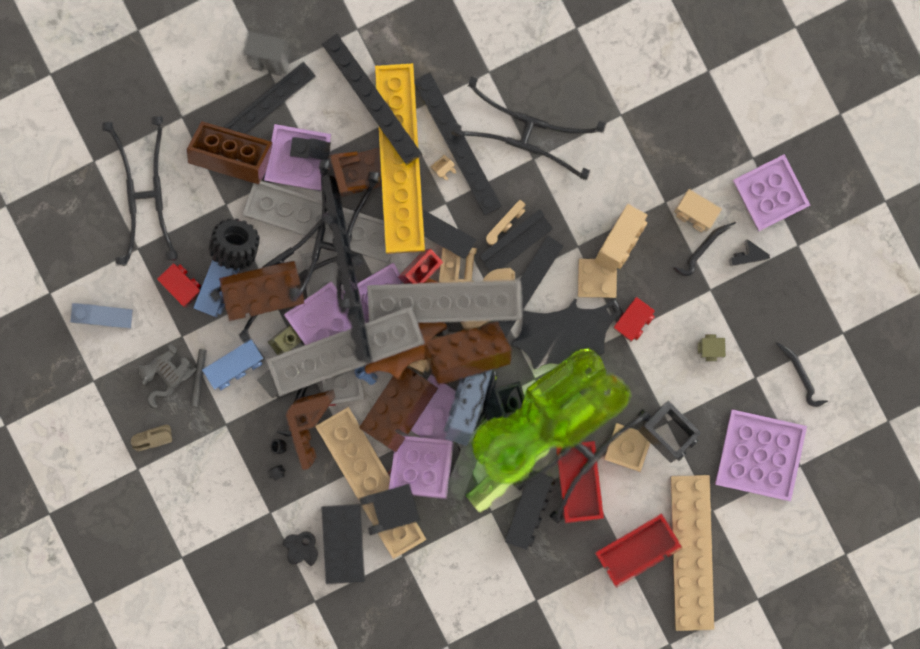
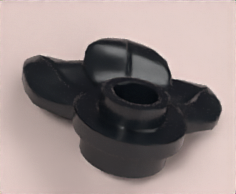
(300, 551)

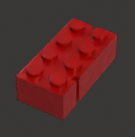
(586, 498)
(639, 550)

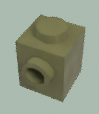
(284, 340)
(711, 347)

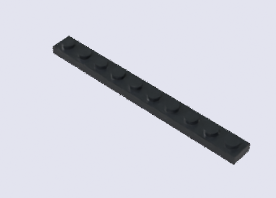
(348, 275)

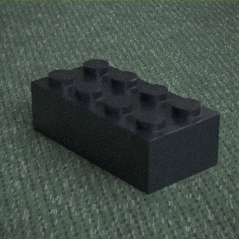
(343, 544)

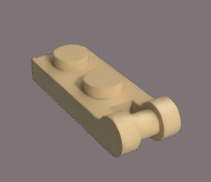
(504, 225)

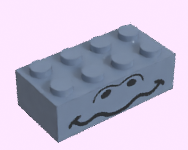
(466, 407)

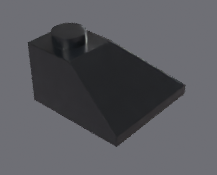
(504, 401)

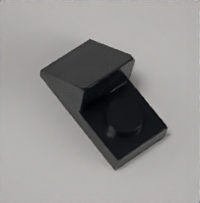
(310, 149)
(754, 254)

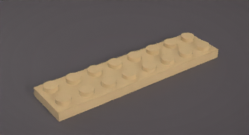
(365, 474)
(694, 562)

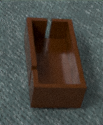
(260, 290)
(467, 353)
(398, 408)

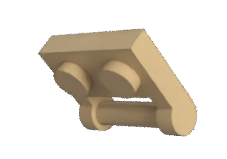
(451, 264)

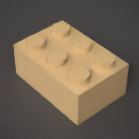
(622, 238)

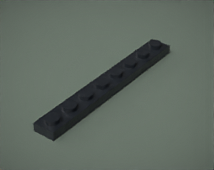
(372, 99)
(457, 144)

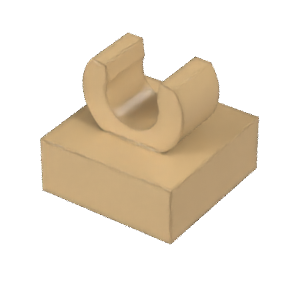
(442, 166)

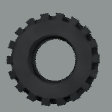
(232, 255)

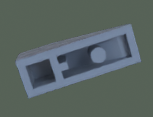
(101, 315)

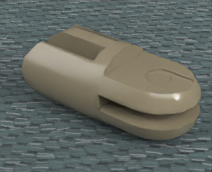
(152, 438)

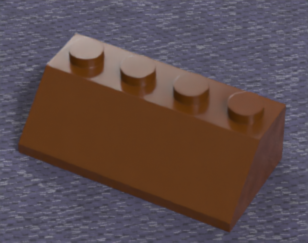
(229, 152)

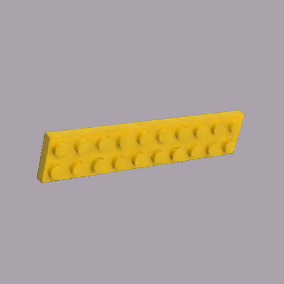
(400, 181)

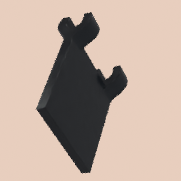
(393, 508)

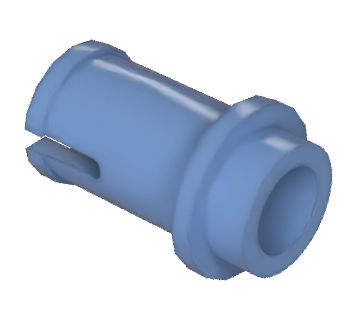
(361, 374)

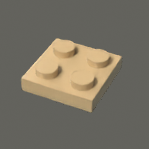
(595, 280)
(628, 449)

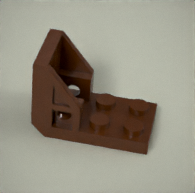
(353, 170)
(312, 408)

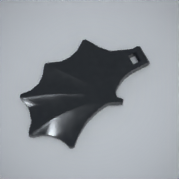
(559, 334)

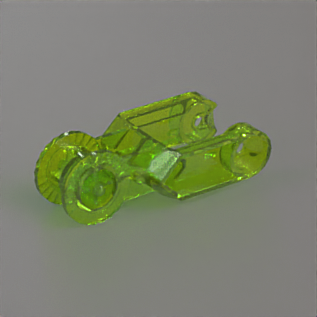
(512, 443)

